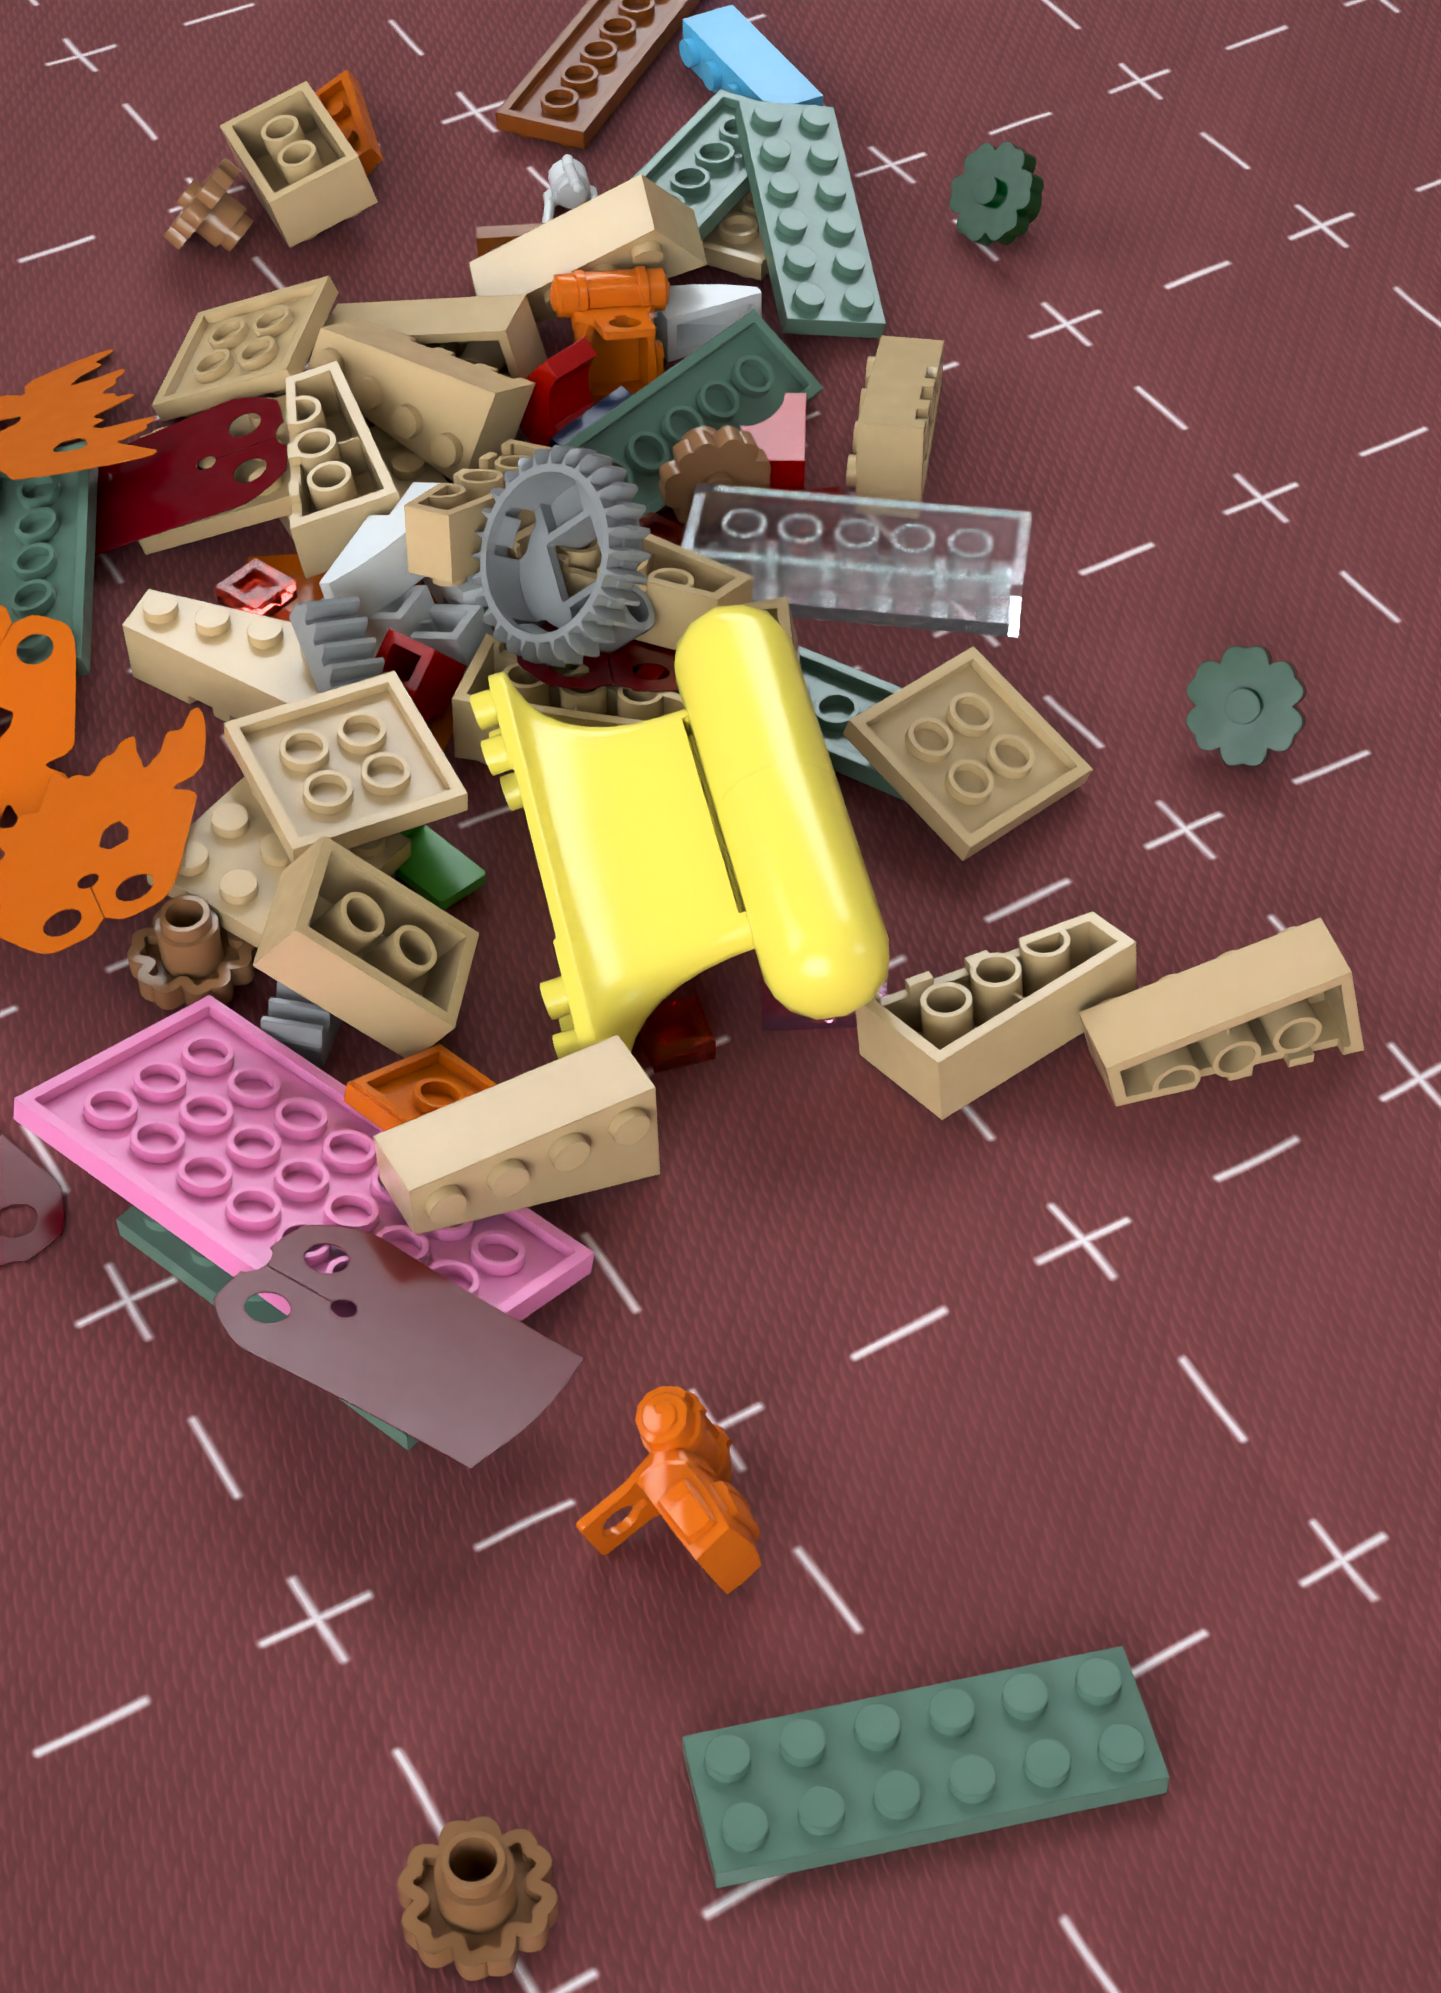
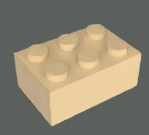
(299, 164)
(366, 949)

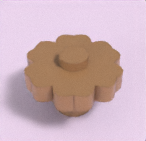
(210, 211)
(711, 458)
(188, 956)
(478, 1898)

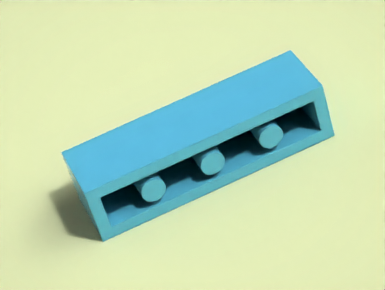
(740, 60)

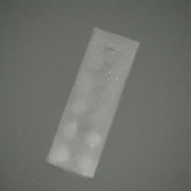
(870, 556)

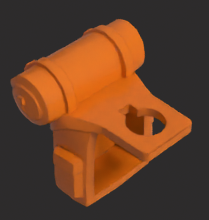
(617, 319)
(688, 1486)

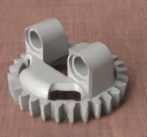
(574, 503)

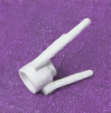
(567, 187)

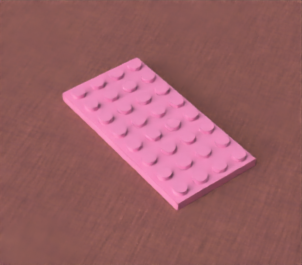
(250, 1141)

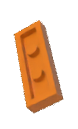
(348, 109)

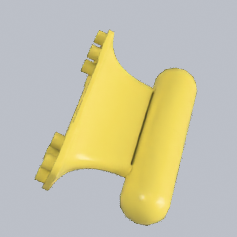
(692, 838)

